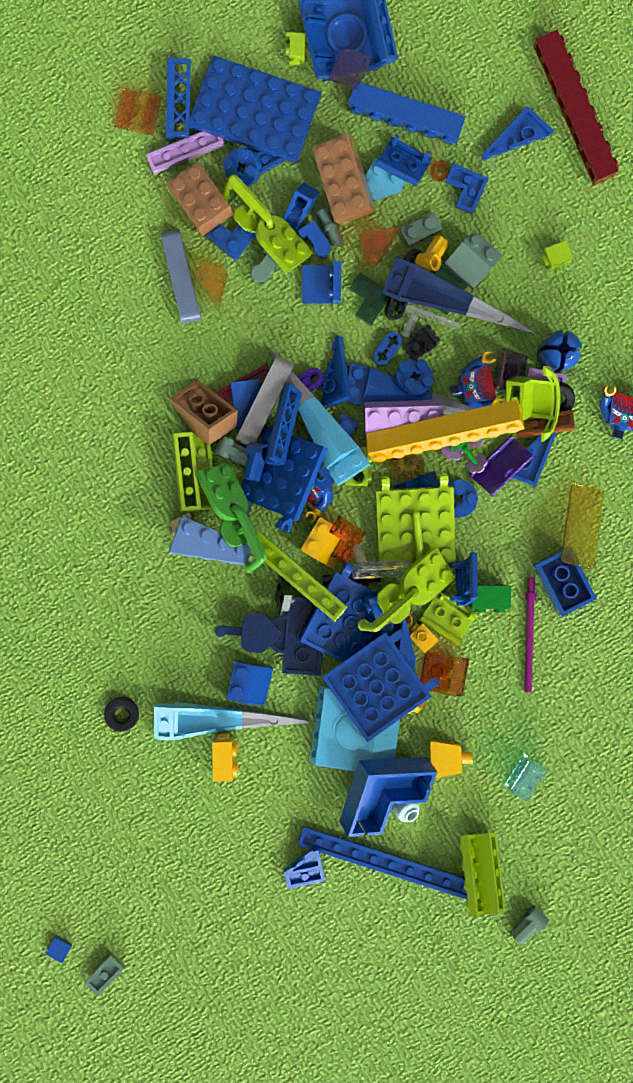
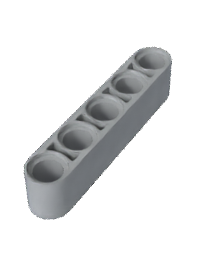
(265, 401)

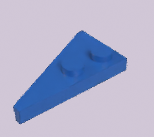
(522, 131)
(336, 380)
(532, 470)

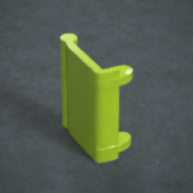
(447, 618)

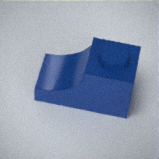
(300, 206)

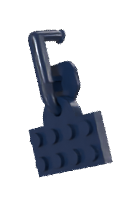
(261, 633)

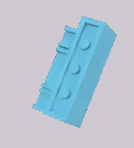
(340, 743)

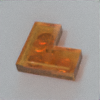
(349, 536)

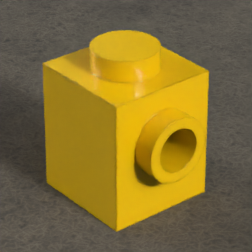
(422, 637)

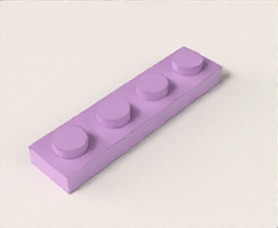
(183, 151)

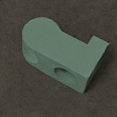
(263, 271)

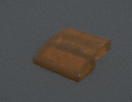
(137, 111)

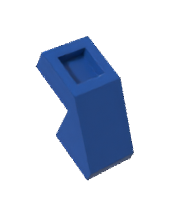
(426, 480)

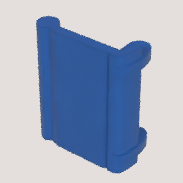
(404, 161)
(466, 580)

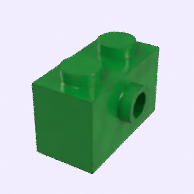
(492, 597)

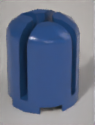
(559, 351)

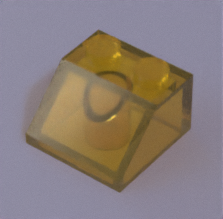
(213, 281)

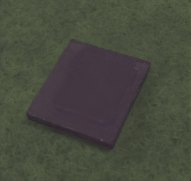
(350, 68)

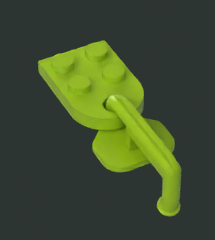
(271, 231)
(426, 576)

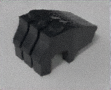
(421, 342)

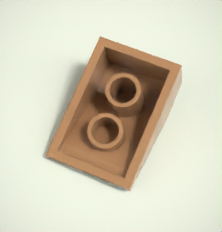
(205, 412)

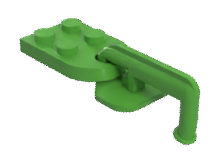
(231, 505)

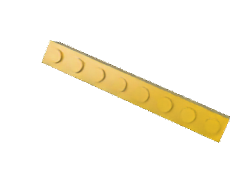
(445, 431)

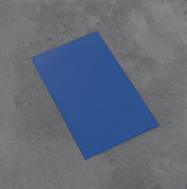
(244, 395)

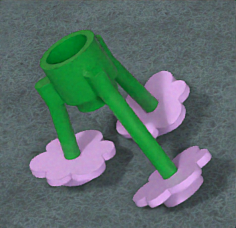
(454, 452)

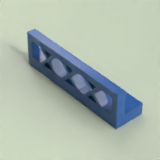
(171, 102)
(283, 425)

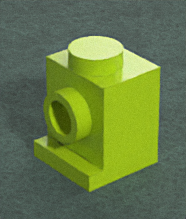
(295, 47)

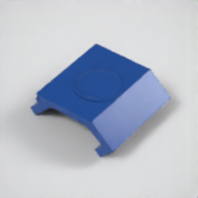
(347, 25)

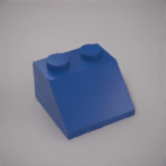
(249, 683)

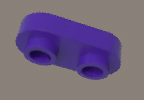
(306, 377)

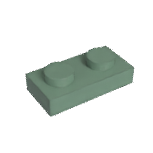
(421, 229)
(104, 974)

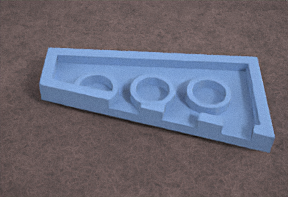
(203, 542)

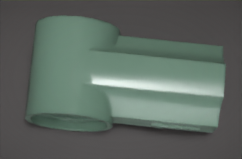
(231, 450)
(532, 921)

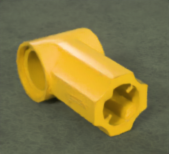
(432, 257)

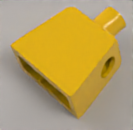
(447, 757)

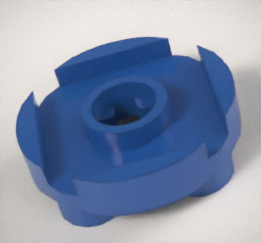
(243, 156)
(421, 370)
(469, 497)

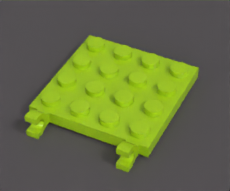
(395, 520)

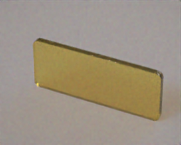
(582, 526)

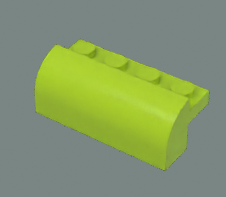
(189, 457)
(482, 874)

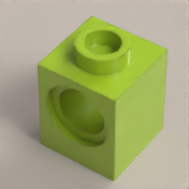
(556, 255)

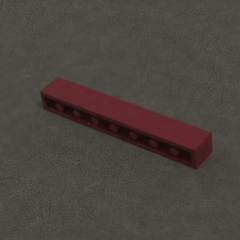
(575, 107)

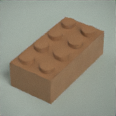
(343, 179)

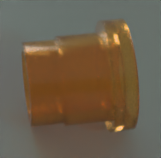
(439, 177)

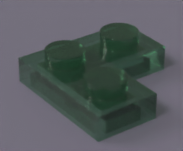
(373, 298)

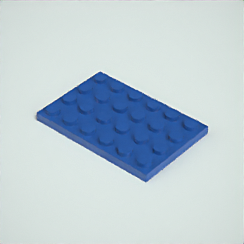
(254, 109)

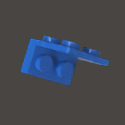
(321, 284)

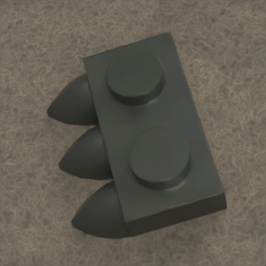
(283, 595)

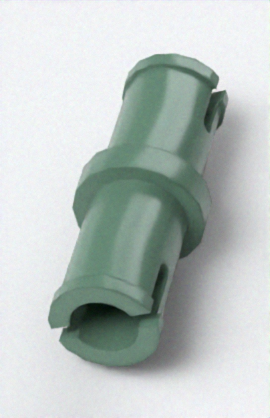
(330, 227)

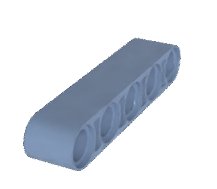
(180, 276)

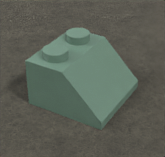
(473, 259)

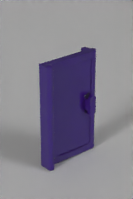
(505, 460)

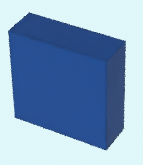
(58, 949)

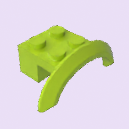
(537, 398)

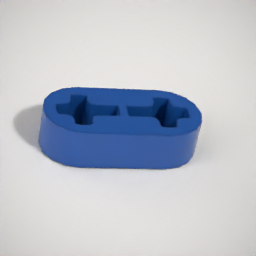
(391, 351)

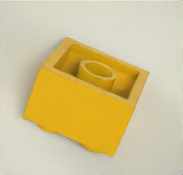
(321, 543)

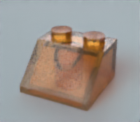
(375, 244)
(448, 670)

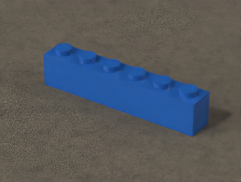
(406, 112)

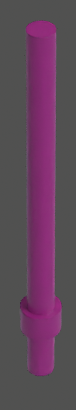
(531, 597)

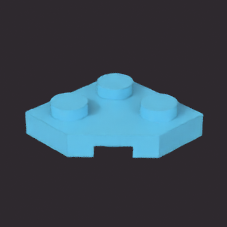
(382, 182)

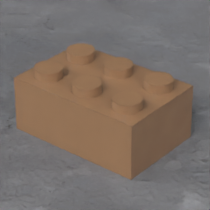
(199, 198)

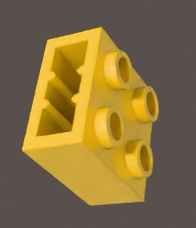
(223, 753)

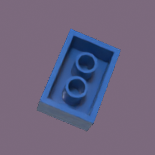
(564, 584)

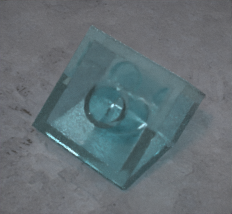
(526, 777)

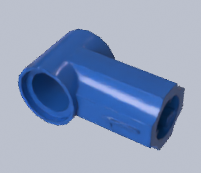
(256, 458)

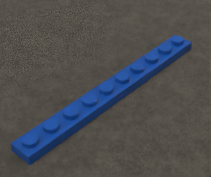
(383, 862)

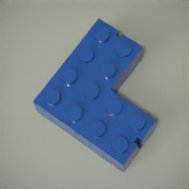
(379, 786)

